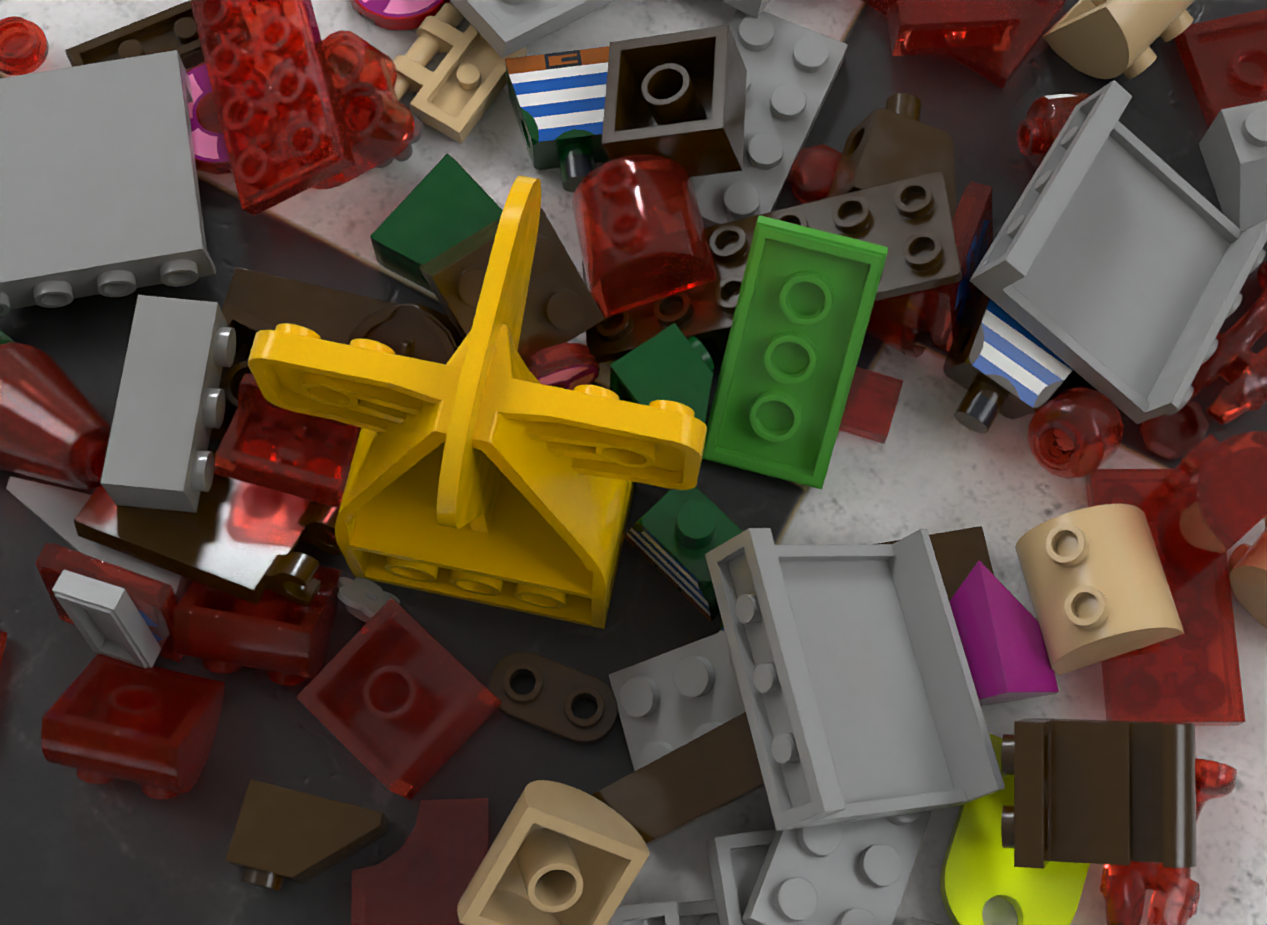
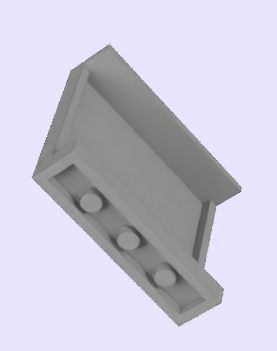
(98, 182)
(1119, 262)
(852, 678)

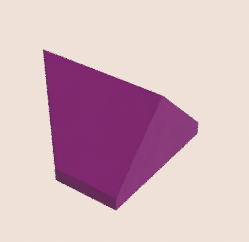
(1000, 641)

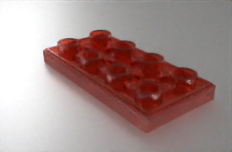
(272, 97)
(1188, 675)

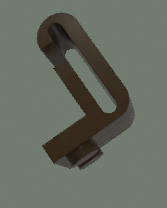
(1100, 792)

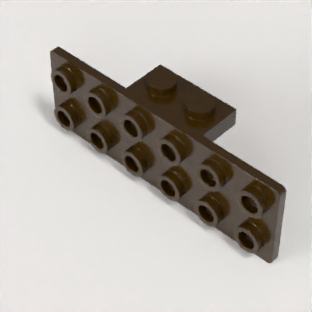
(904, 215)

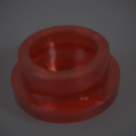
(21, 46)

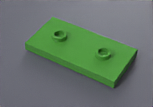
(792, 351)

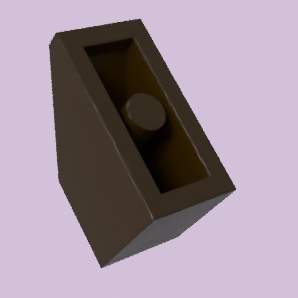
(297, 834)

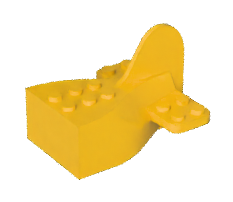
(473, 467)

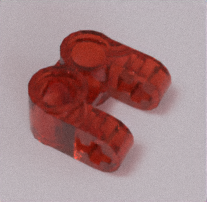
(372, 115)

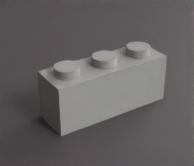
(168, 404)

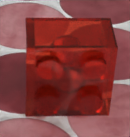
(399, 700)

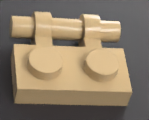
(462, 84)

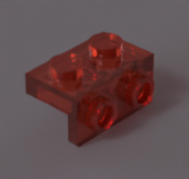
(286, 449)

